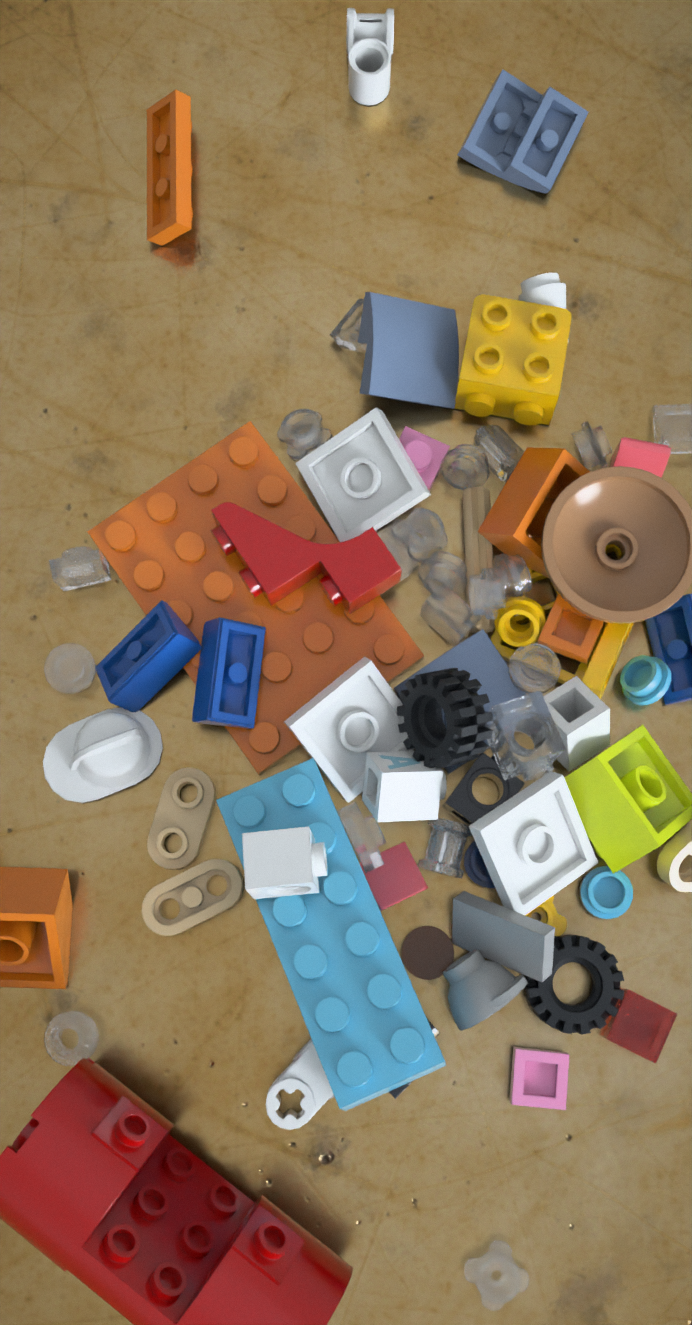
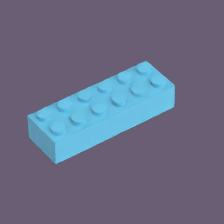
(337, 947)

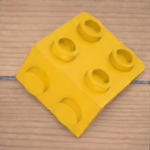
(513, 360)

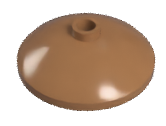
(639, 517)

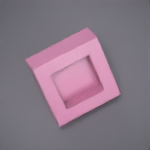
(424, 453)
(539, 1078)

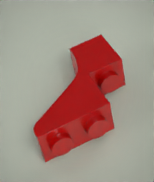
(283, 562)

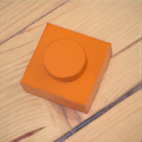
(570, 631)

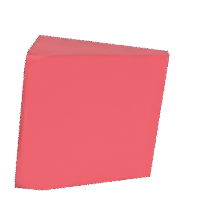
(641, 455)
(395, 879)

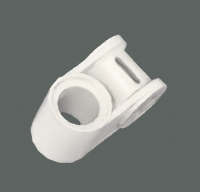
(369, 55)
(309, 1077)

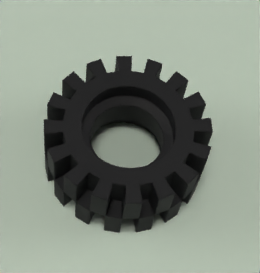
(464, 716)
(604, 993)

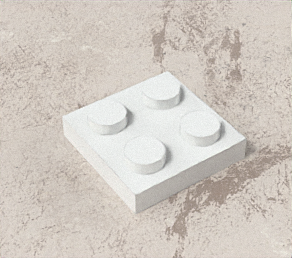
(363, 477)
(348, 721)
(534, 844)

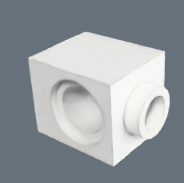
(282, 862)

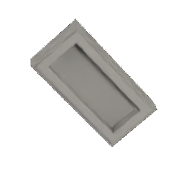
(503, 936)

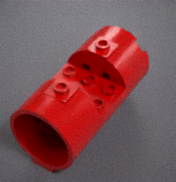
(151, 1222)

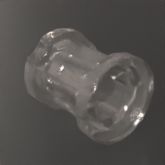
(445, 848)

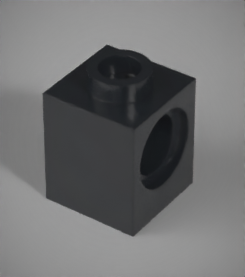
(462, 801)

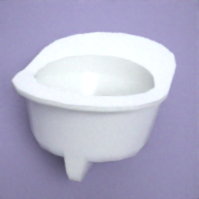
(102, 754)

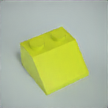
(629, 799)

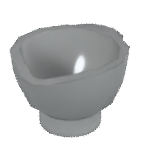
(479, 988)

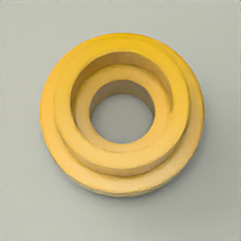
(517, 634)

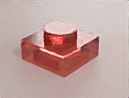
(640, 1025)

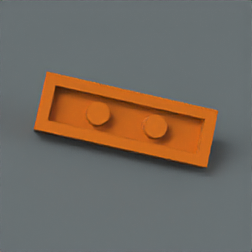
(169, 168)

